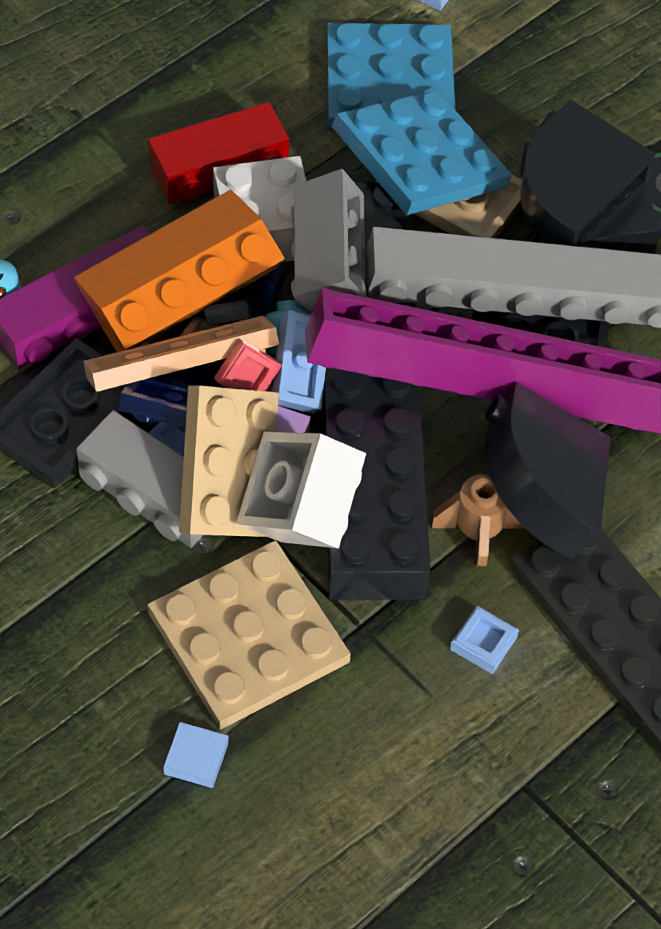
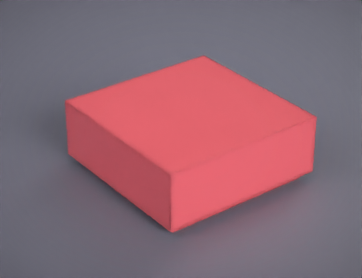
(247, 368)

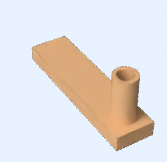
(178, 353)

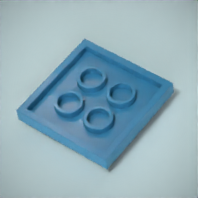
(386, 63)
(421, 151)

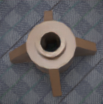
(477, 512)

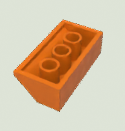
(179, 271)

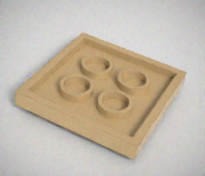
(248, 634)

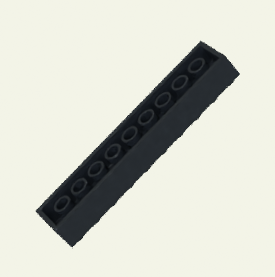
(387, 528)

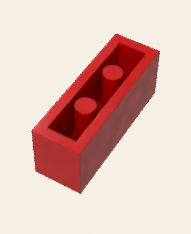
(186, 157)

